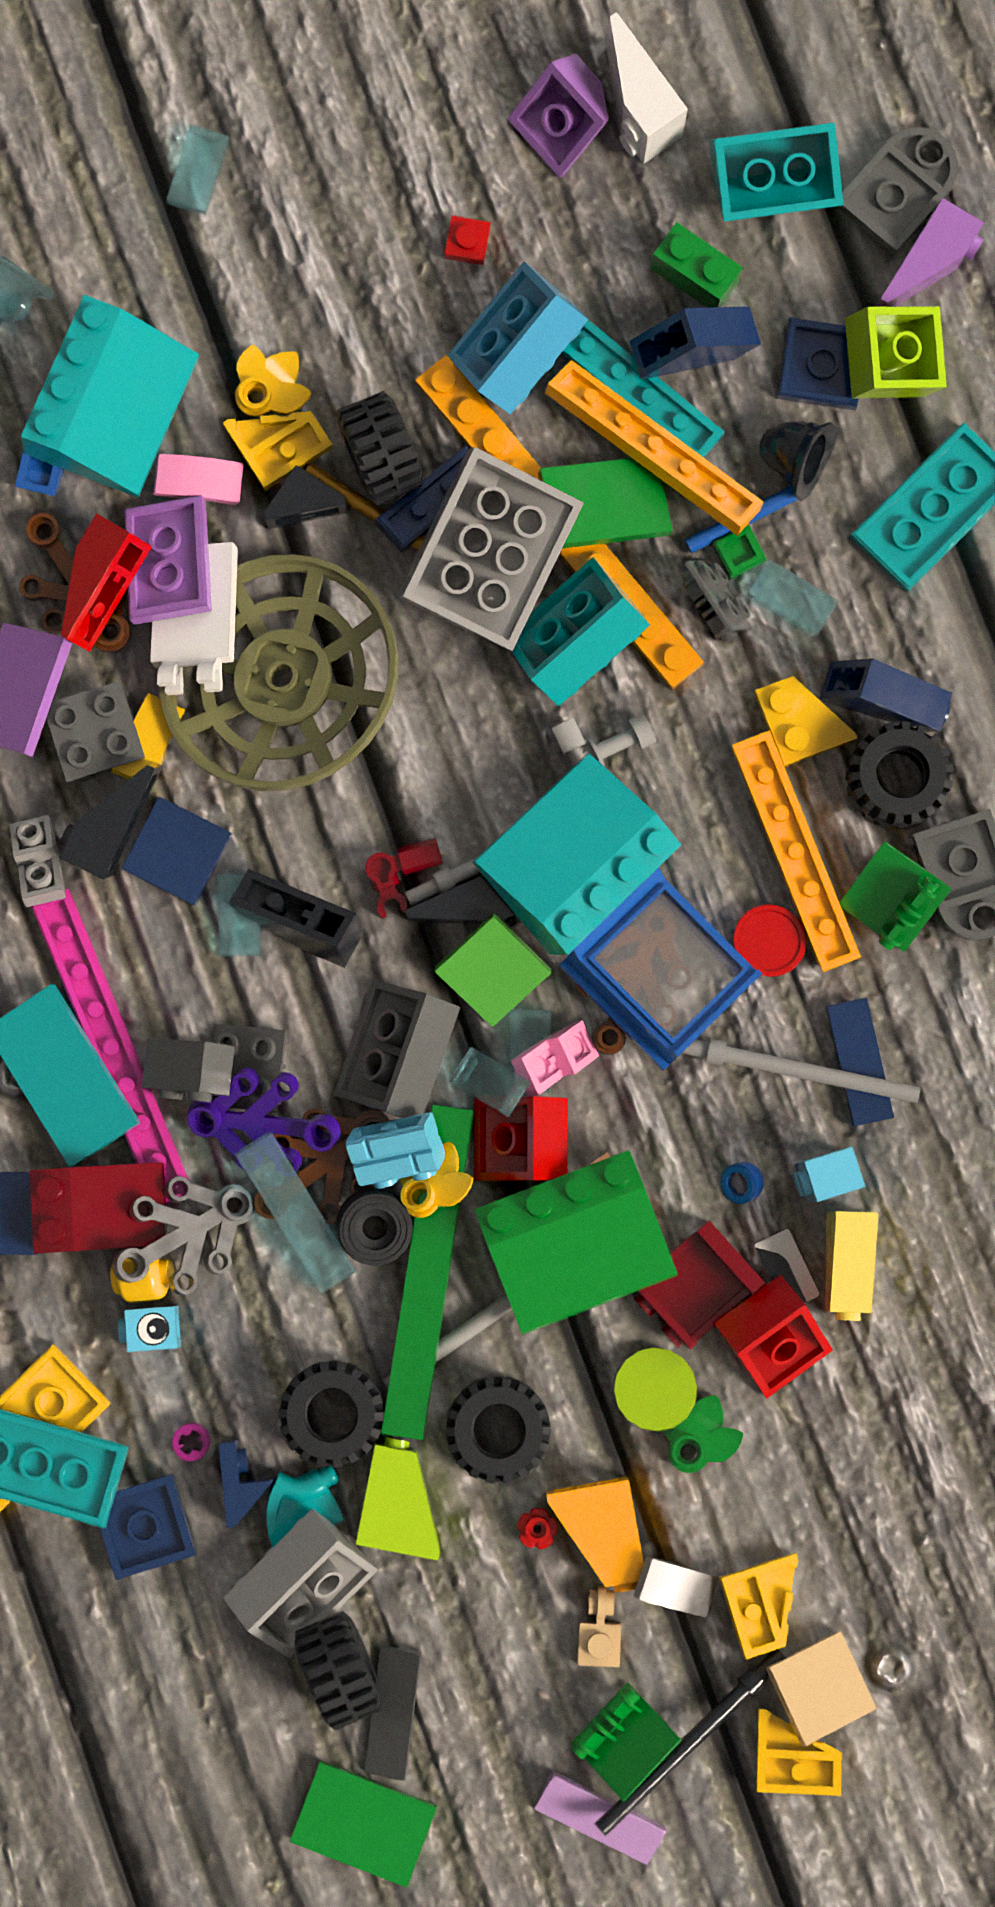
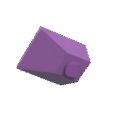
(562, 112)

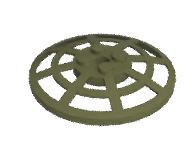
(310, 681)

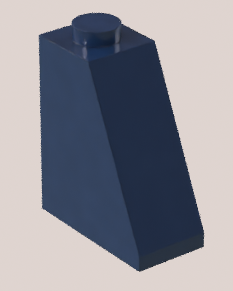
(695, 340)
(885, 693)

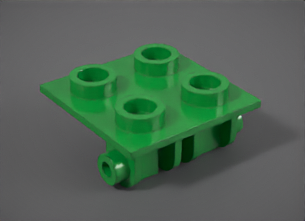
(894, 897)
(625, 1741)

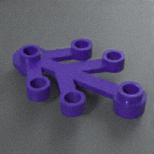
(256, 1122)

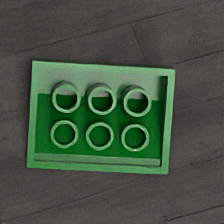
(575, 1242)

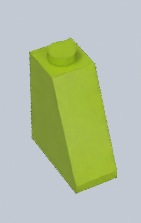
(397, 1504)

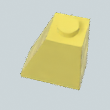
(850, 1263)

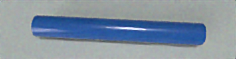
(708, 535)

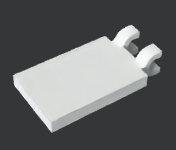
(200, 638)

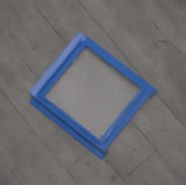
(659, 970)

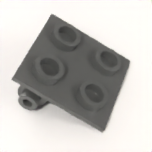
(711, 580)
(94, 732)
(254, 1049)

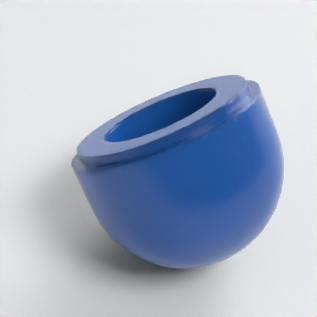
(754, 1181)

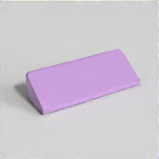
(582, 1807)

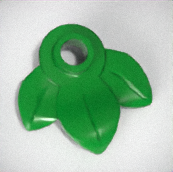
(705, 1432)

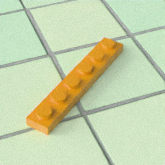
(654, 447)
(795, 851)

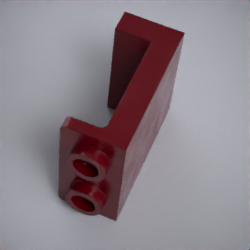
(707, 1286)

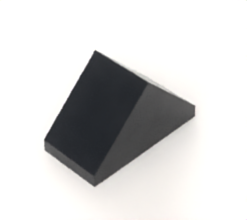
(303, 500)

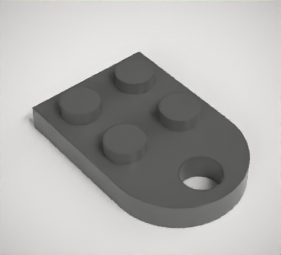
(899, 188)
(964, 859)

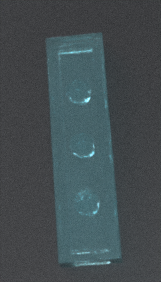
(295, 1212)

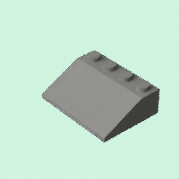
(490, 548)

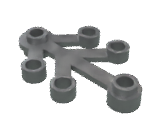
(190, 1231)

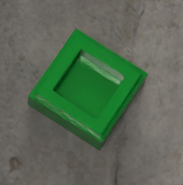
(739, 552)

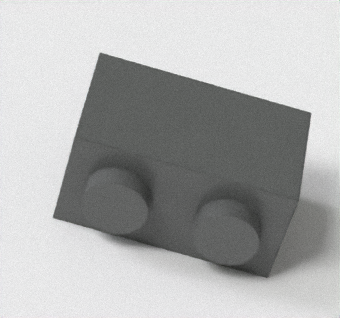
(187, 1067)

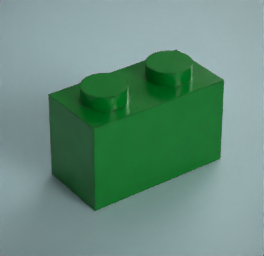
(696, 267)

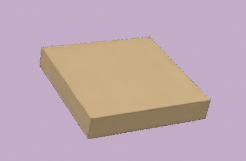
(821, 1688)

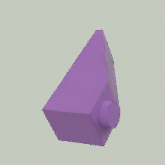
(936, 253)

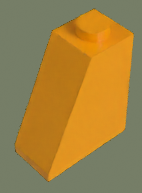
(603, 1527)

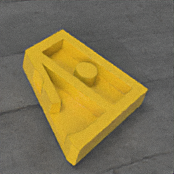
(278, 444)
(800, 721)
(760, 1604)
(793, 1768)

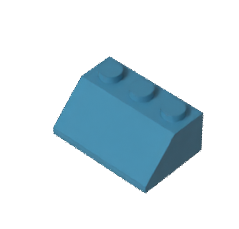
(517, 338)

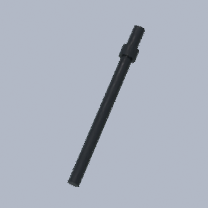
(750, 1684)

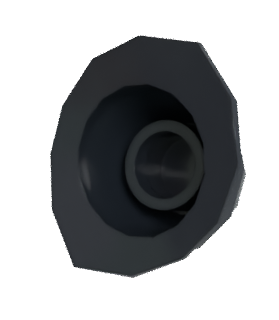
(799, 452)

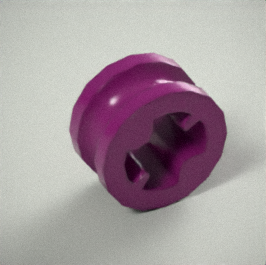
(196, 1453)

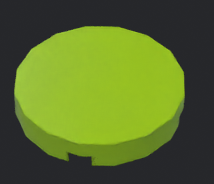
(655, 1389)

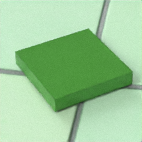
(493, 970)

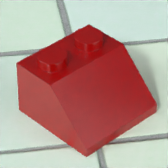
(524, 1145)
(773, 1336)

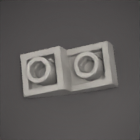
(37, 861)

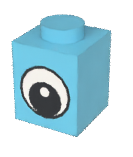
(150, 1328)

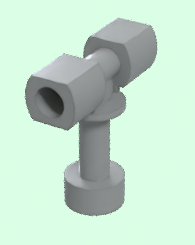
(572, 743)

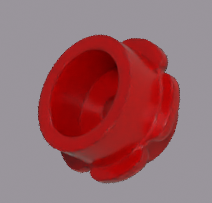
(539, 1517)

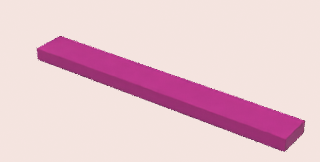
(106, 1030)

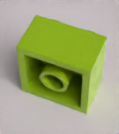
(895, 352)

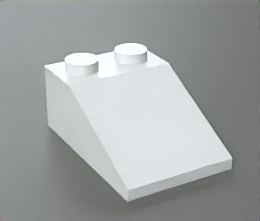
(646, 104)

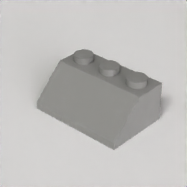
(299, 1582)

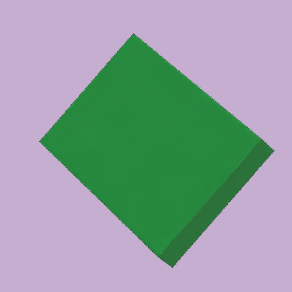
(619, 501)
(363, 1823)

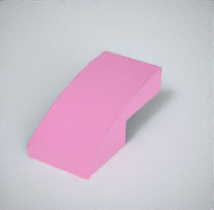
(194, 476)
(555, 1057)

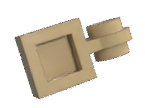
(599, 1640)

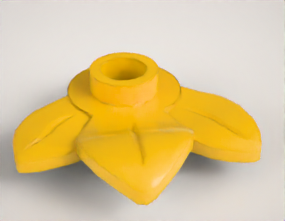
(271, 377)
(442, 1189)

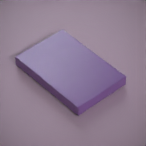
(176, 569)
(28, 680)

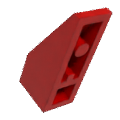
(99, 578)

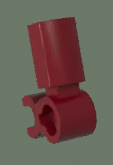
(411, 858)

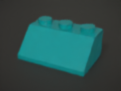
(777, 172)
(577, 632)

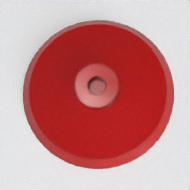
(770, 939)

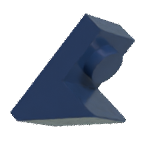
(238, 1493)

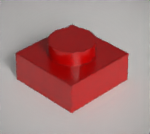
(467, 240)

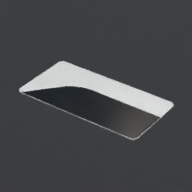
(783, 1258)

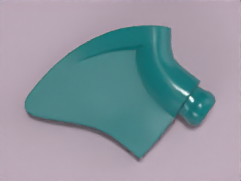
(294, 1497)

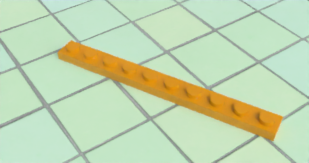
(483, 429)

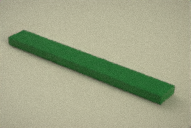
(425, 1296)

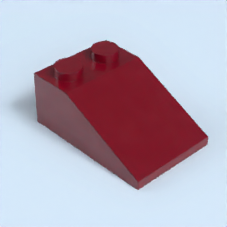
(91, 1207)

